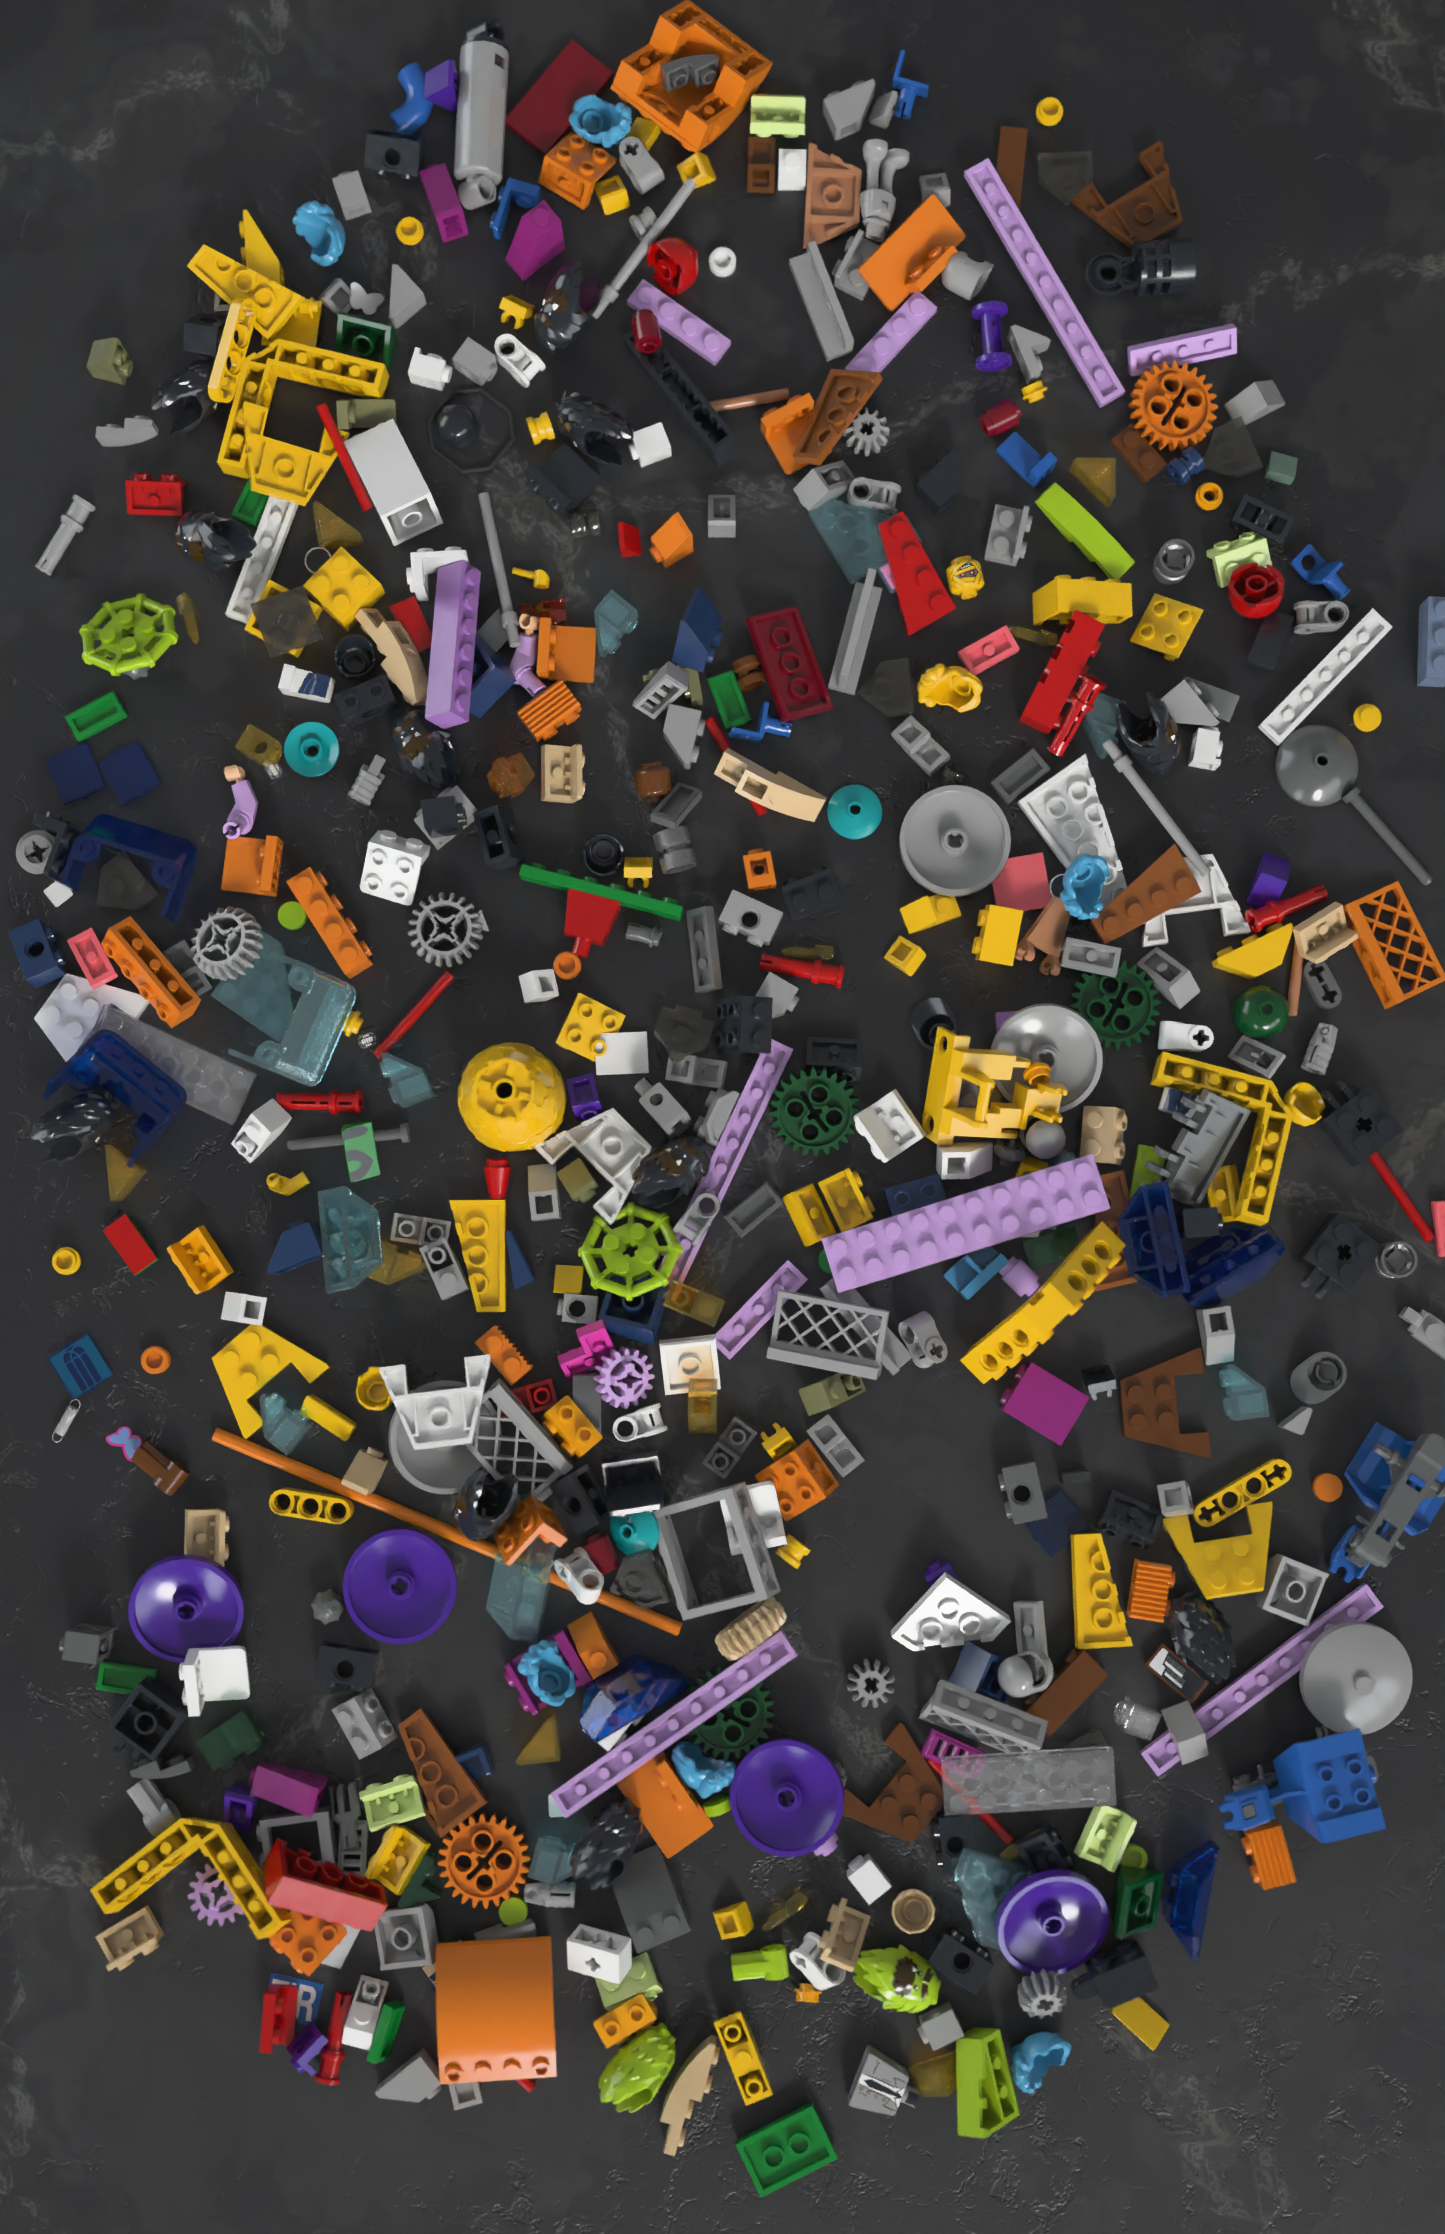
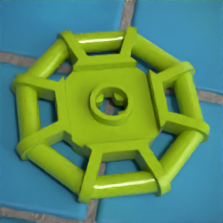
(145, 644)
(645, 1256)

